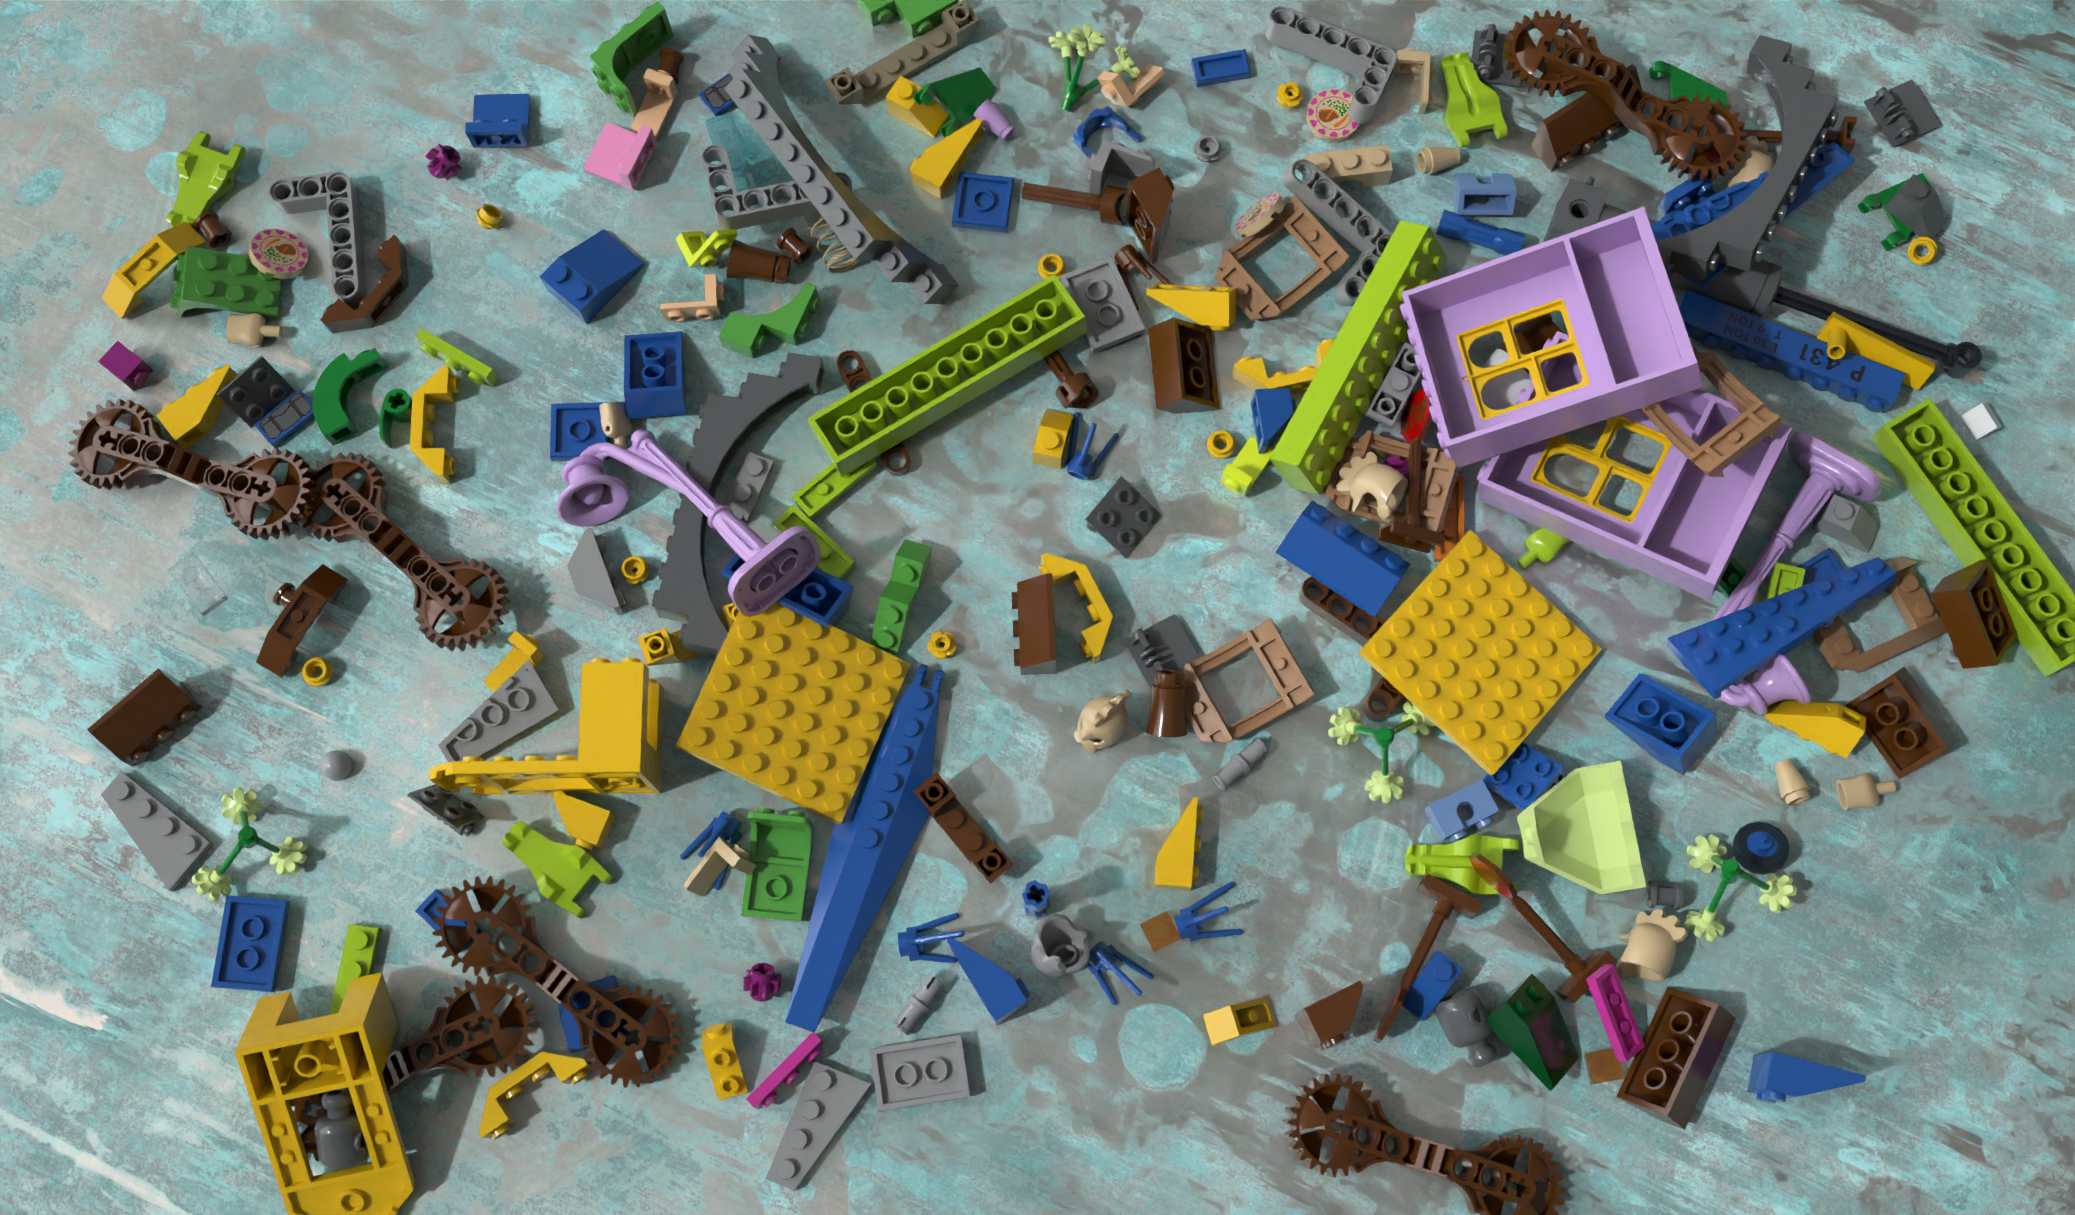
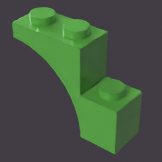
(916, 15)
(747, 332)
(899, 595)

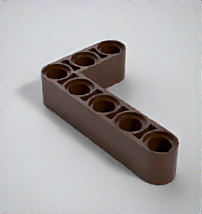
(1346, 623)

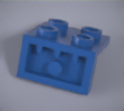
(499, 121)
(1685, 195)
(1525, 777)

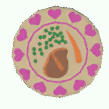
(1329, 117)
(1259, 215)
(278, 253)

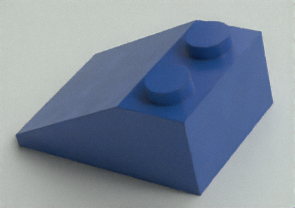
(591, 274)
(654, 375)
(1663, 723)
(993, 984)
(1784, 1076)

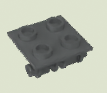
(1488, 55)
(1901, 113)
(255, 391)
(1122, 517)
(1160, 648)
(448, 808)

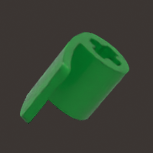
(391, 411)

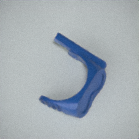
(1099, 119)

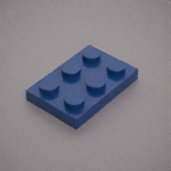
(250, 944)

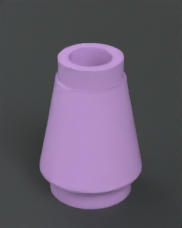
(994, 119)

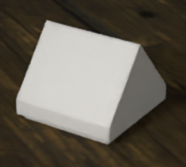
(1981, 421)

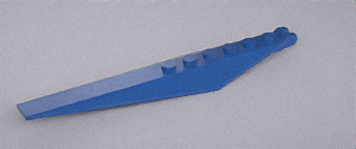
(867, 850)

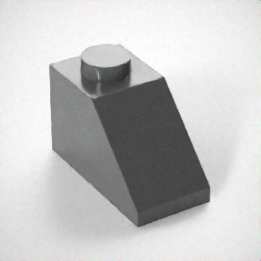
(1917, 208)

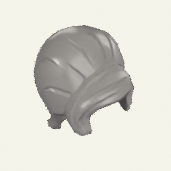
(1059, 946)

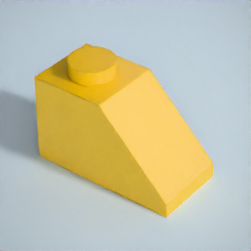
(923, 117)
(1052, 438)
(584, 821)
(1239, 1020)

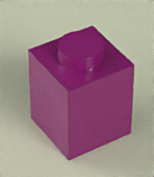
(126, 366)

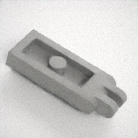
(749, 485)

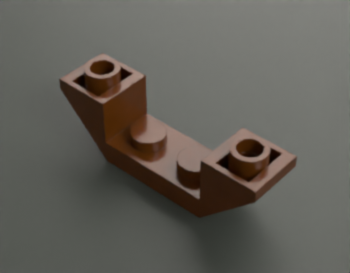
(342, 318)
(297, 618)
(962, 829)

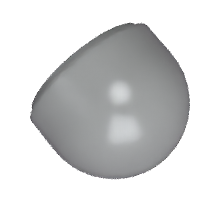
(336, 765)

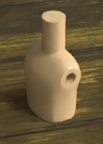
(249, 329)
(615, 422)
(1861, 791)

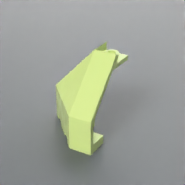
(1586, 830)

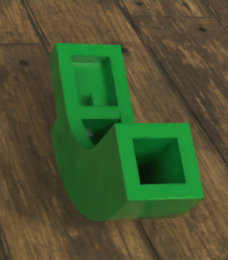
(334, 389)

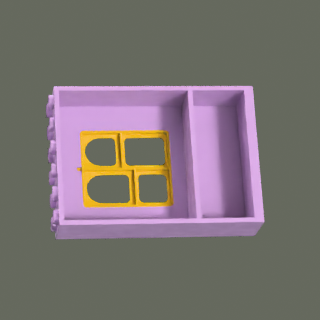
(1617, 321)
(1684, 518)

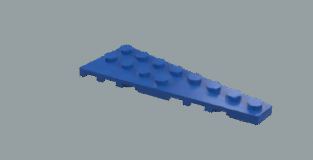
(1829, 165)
(1747, 639)

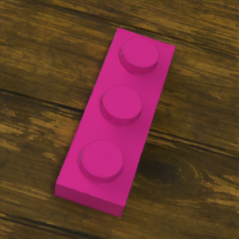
(1615, 1012)
(786, 1072)

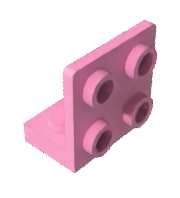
(621, 155)

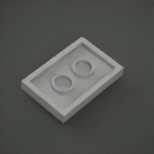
(1104, 302)
(919, 1073)

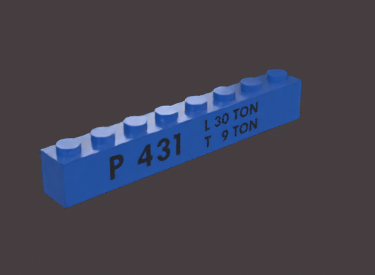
(1789, 353)

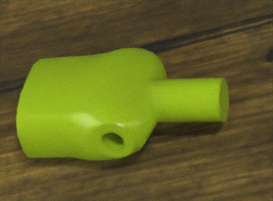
(1542, 546)

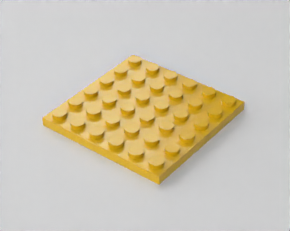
(1480, 652)
(794, 708)

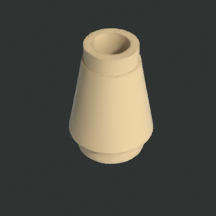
(1436, 159)
(1791, 783)

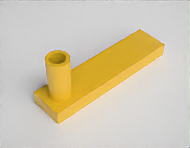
(1849, 336)

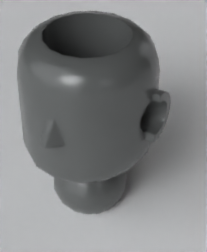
(1465, 1025)
(339, 1132)

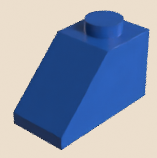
(1271, 414)
(1431, 985)

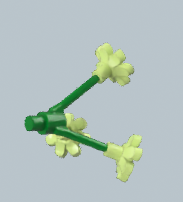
(1084, 41)
(1349, 727)
(241, 809)
(1709, 854)

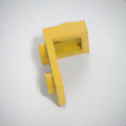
(524, 648)
(723, 1060)

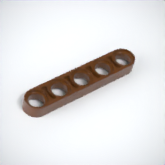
(859, 375)

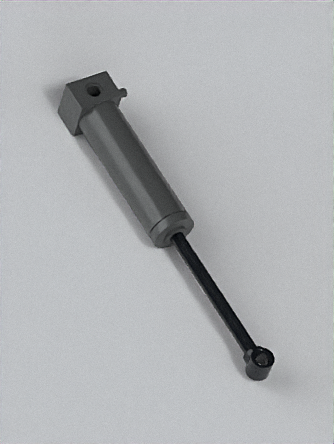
(1757, 289)

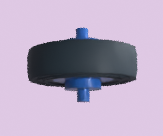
(1760, 848)

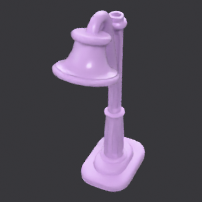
(1828, 473)
(768, 568)

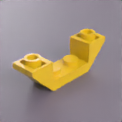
(147, 266)
(1253, 374)
(437, 389)
(1065, 570)
(666, 648)
(496, 1114)

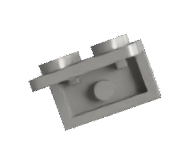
(1119, 160)

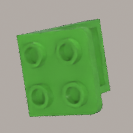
(628, 49)
(224, 283)
(783, 856)

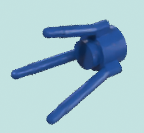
(1081, 464)
(723, 827)
(1190, 923)
(913, 942)
(1103, 959)

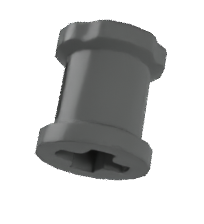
(1664, 895)

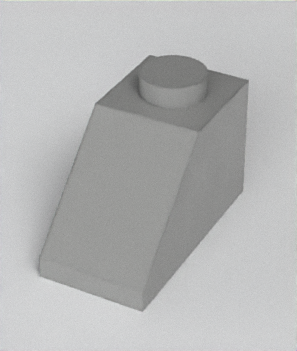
(1846, 523)

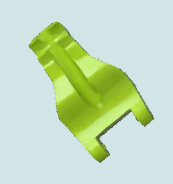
(1470, 102)
(202, 178)
(1453, 864)
(558, 868)

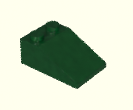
(1535, 1031)

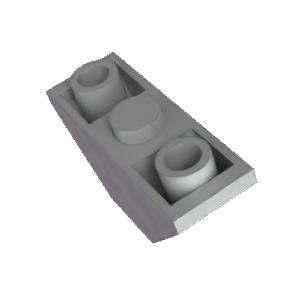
(1395, 388)
(594, 575)

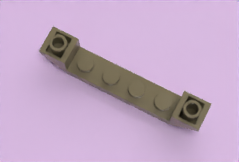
(907, 61)

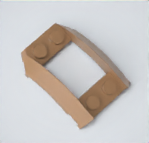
(1309, 235)
(1735, 438)
(1434, 491)
(1915, 609)
(1277, 661)

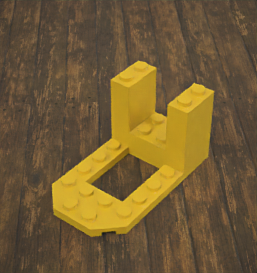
(615, 750)
(319, 1055)

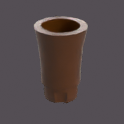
(757, 263)
(1167, 705)

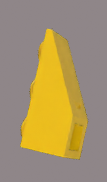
(197, 410)
(1824, 723)
(1175, 859)

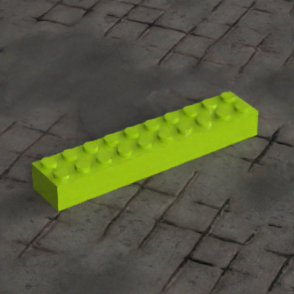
(1356, 360)
(947, 375)
(1982, 526)

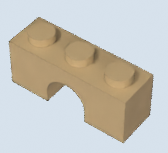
(1368, 165)

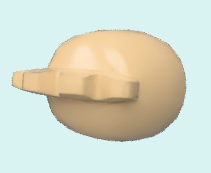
(1753, 162)
(1373, 485)
(1104, 720)
(1650, 946)

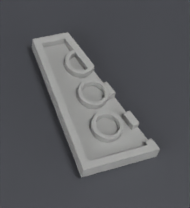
(506, 713)
(159, 833)
(818, 1115)

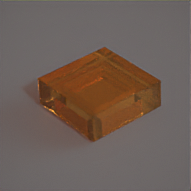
(1159, 931)
(1602, 1066)

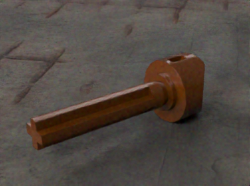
(1107, 204)
(1072, 386)

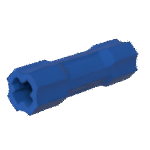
(1461, 228)
(1039, 891)

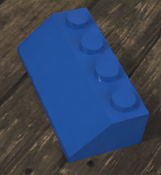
(1343, 558)
(816, 597)

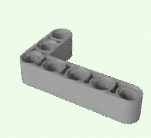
(1339, 49)
(765, 196)
(1346, 226)
(339, 228)

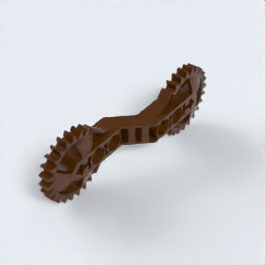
(1624, 96)
(238, 485)
(365, 518)
(557, 981)
(405, 1063)
(1417, 1152)

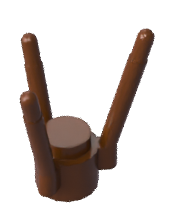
(1132, 261)

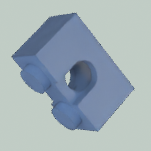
(1499, 190)
(1473, 798)

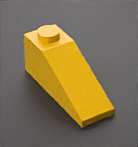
(943, 160)
(1203, 304)

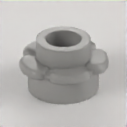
(1207, 142)

